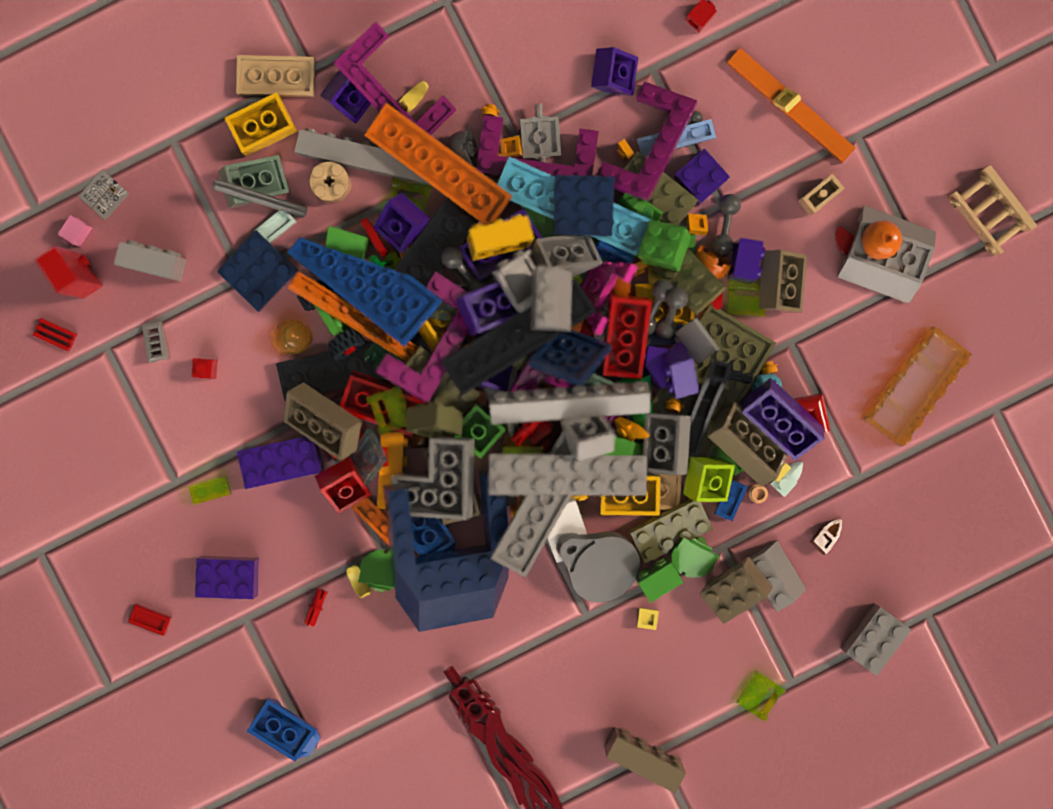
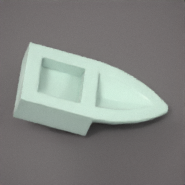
(789, 480)

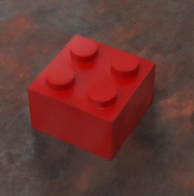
(342, 485)

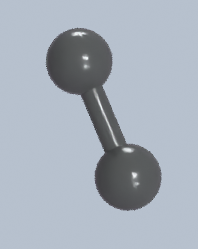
(723, 243)
(452, 258)
(659, 292)
(676, 299)

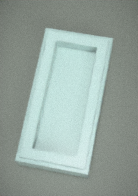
(276, 225)

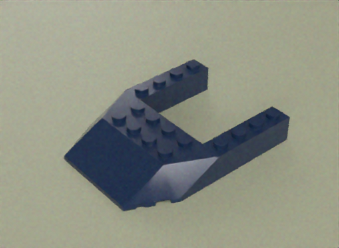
(451, 584)

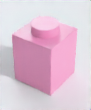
(74, 231)

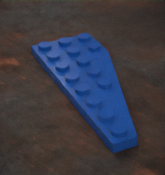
(382, 294)

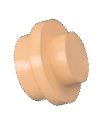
(757, 493)

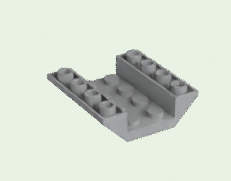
(898, 275)

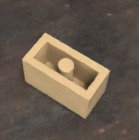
(821, 195)

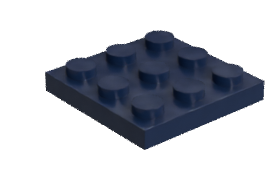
(583, 205)
(257, 271)
(570, 357)

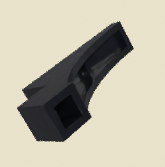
(705, 402)

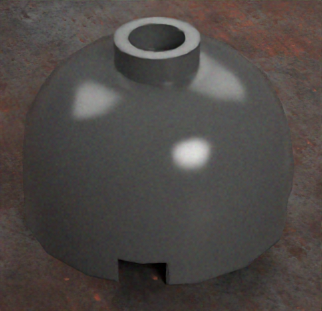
(462, 144)

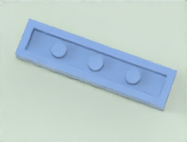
(693, 134)

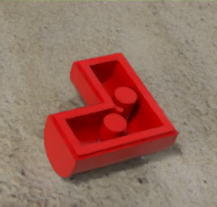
(816, 407)

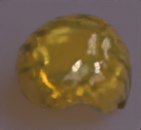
(291, 337)

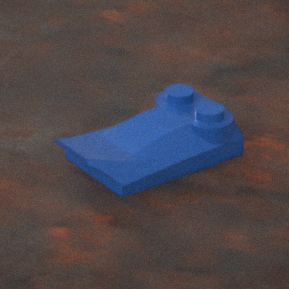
(431, 536)
(284, 730)

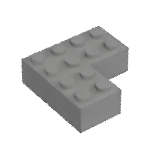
(448, 486)

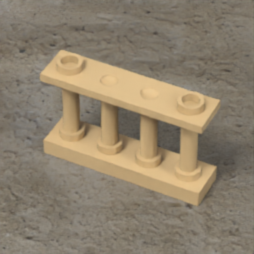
(1011, 207)

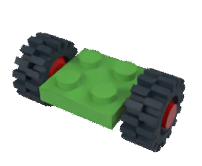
(347, 341)

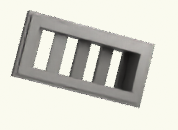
(148, 343)

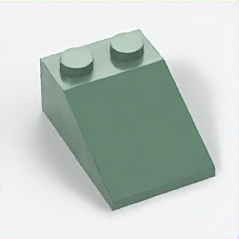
(259, 175)

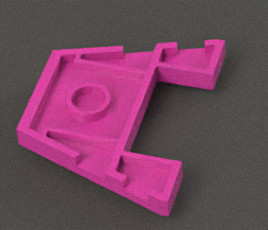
(598, 285)

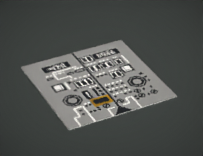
(103, 194)

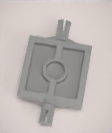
(540, 136)

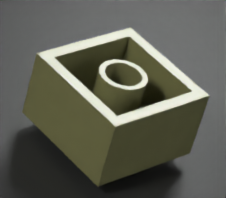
(434, 420)

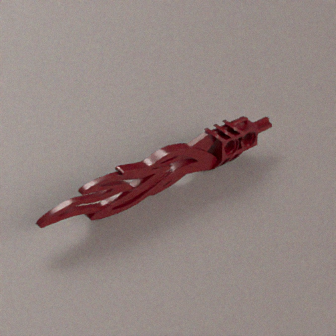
(486, 734)

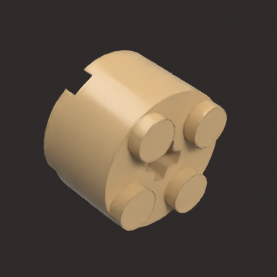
(321, 176)

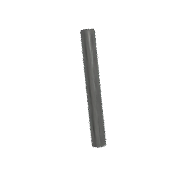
(260, 198)

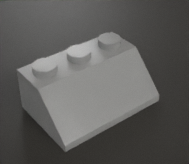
(551, 299)
(781, 575)

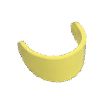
(413, 96)
(360, 588)

